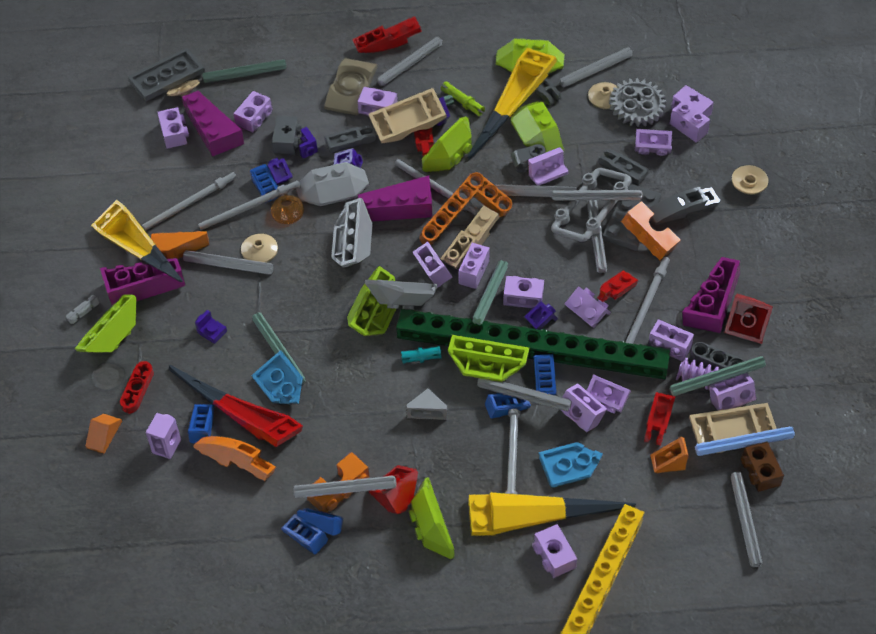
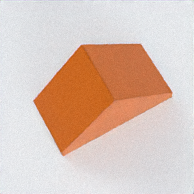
(102, 432)
(670, 457)

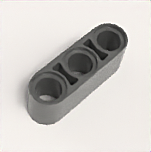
(711, 356)

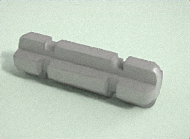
(82, 309)

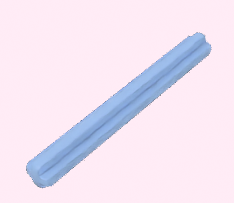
(744, 441)

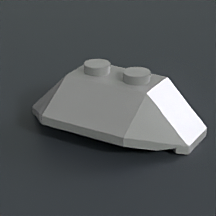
(332, 184)
(352, 234)
(401, 293)

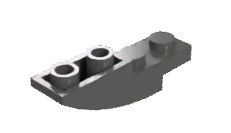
(681, 204)

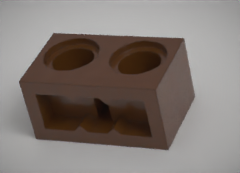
(766, 465)

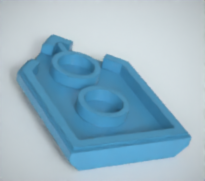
(279, 380)
(568, 463)

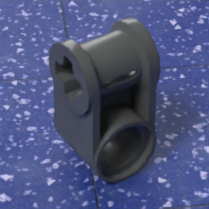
(521, 156)

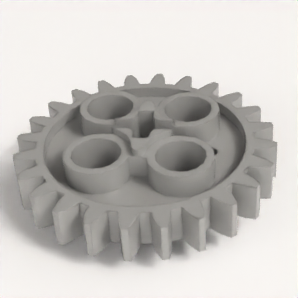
(637, 102)

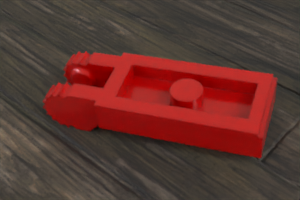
(659, 416)

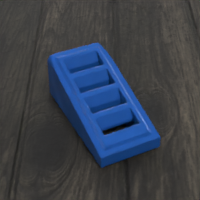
(261, 173)
(544, 363)
(496, 409)
(201, 420)
(325, 521)
(313, 542)

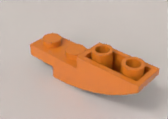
(231, 451)

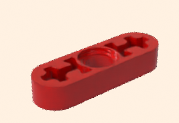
(138, 394)

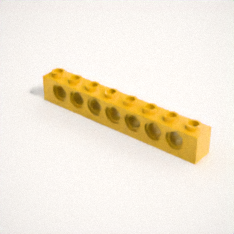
(604, 572)

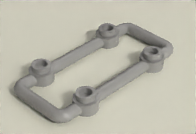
(593, 224)

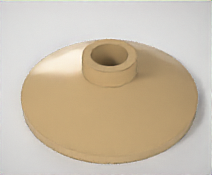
(183, 89)
(600, 94)
(750, 179)
(264, 252)

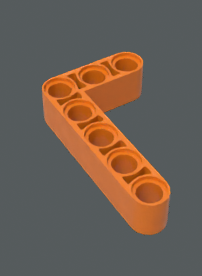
(459, 204)

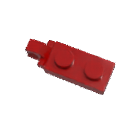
(424, 140)
(617, 286)

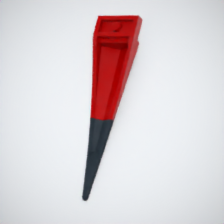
(259, 421)

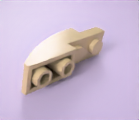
(476, 233)

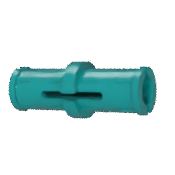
(421, 354)

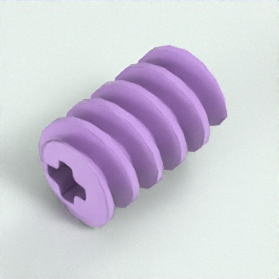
(691, 370)

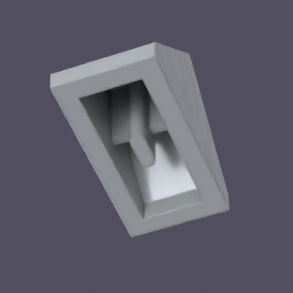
(427, 406)

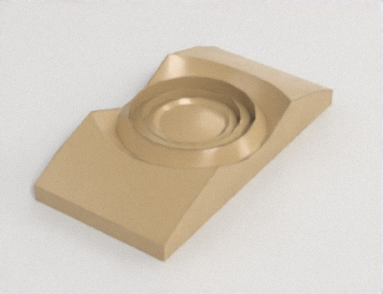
(407, 116)
(732, 422)

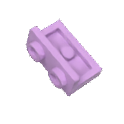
(653, 141)
(547, 166)
(586, 306)
(608, 393)

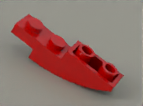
(385, 39)

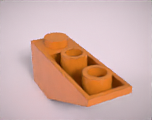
(175, 244)

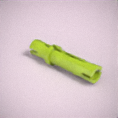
(468, 102)

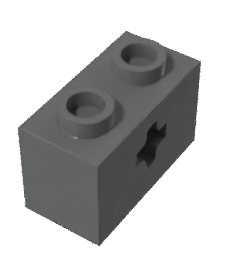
(286, 134)

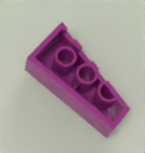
(212, 125)
(400, 201)
(139, 280)
(712, 301)

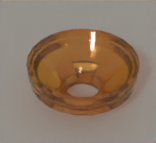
(287, 214)

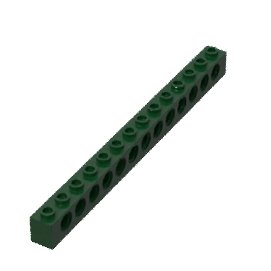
(423, 328)

